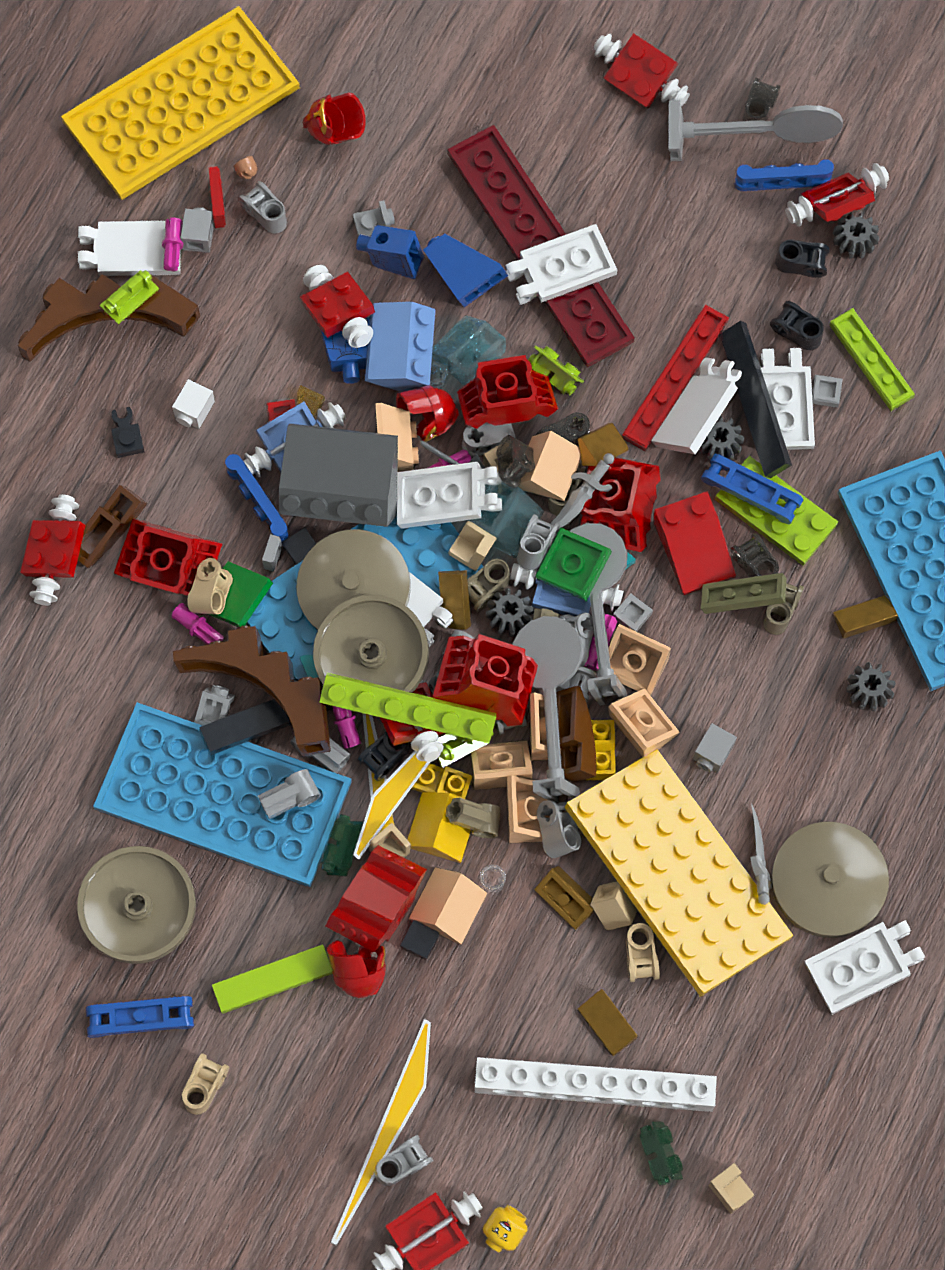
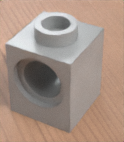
(197, 230)
(714, 749)

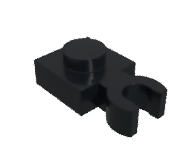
(126, 437)

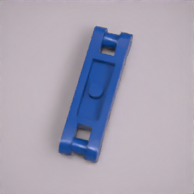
(776, 177)
(752, 488)
(251, 490)
(139, 1016)

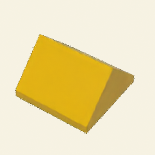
(432, 830)

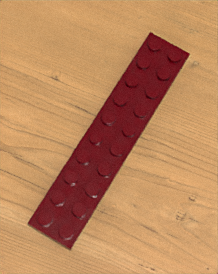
(527, 221)

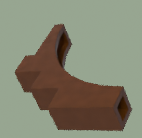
(71, 309)
(272, 673)

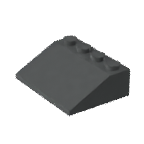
(339, 475)

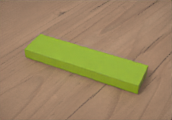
(872, 359)
(272, 979)

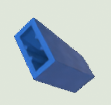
(463, 268)

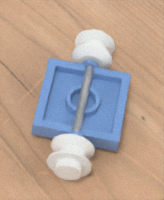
(274, 434)
(557, 600)

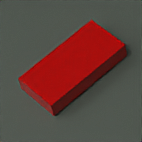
(217, 197)

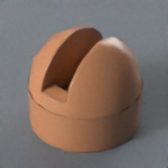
(246, 168)

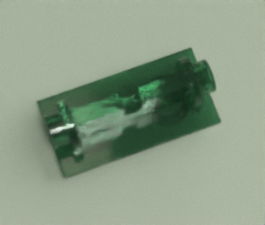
(339, 857)
(659, 1141)

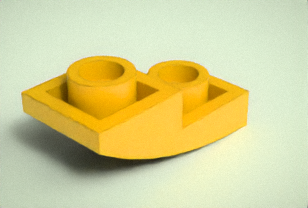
(605, 748)
(443, 780)

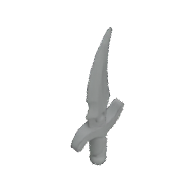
(584, 492)
(759, 865)

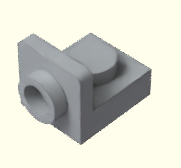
(368, 220)
(213, 705)

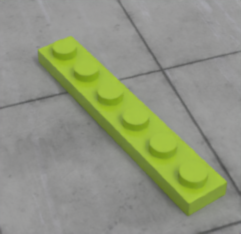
(407, 707)

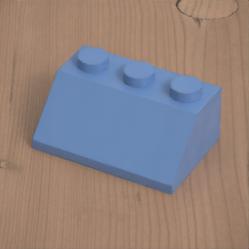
(400, 345)

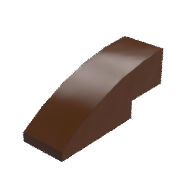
(109, 524)
(575, 735)

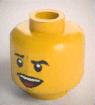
(505, 1228)

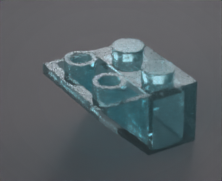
(467, 345)
(510, 522)

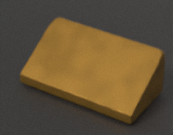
(600, 442)
(455, 597)
(865, 616)
(566, 897)
(607, 1022)

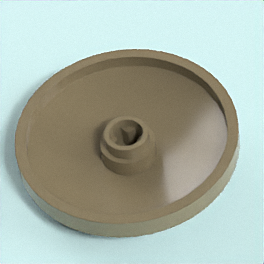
(349, 567)
(373, 642)
(829, 879)
(136, 904)

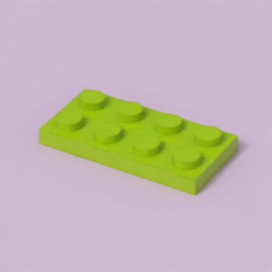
(797, 539)

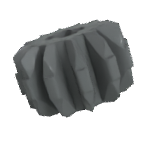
(856, 225)
(729, 434)
(510, 603)
(878, 679)

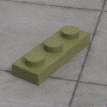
(743, 593)

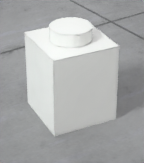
(193, 404)

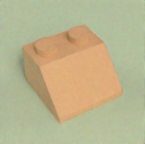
(397, 422)

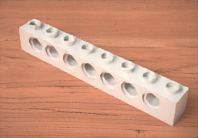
(595, 1084)

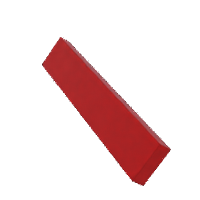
(675, 377)

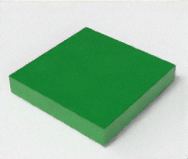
(573, 564)
(243, 595)

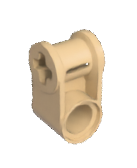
(209, 591)
(641, 959)
(206, 1079)

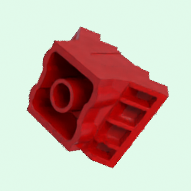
(506, 393)
(629, 502)
(163, 556)
(487, 677)
(377, 899)

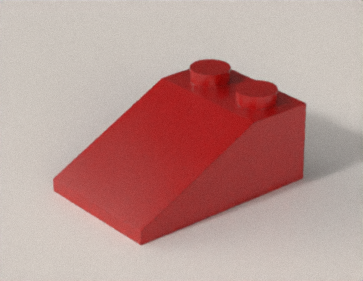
(694, 542)

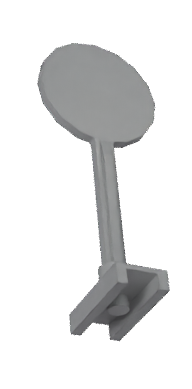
(794, 124)
(558, 654)
(606, 682)

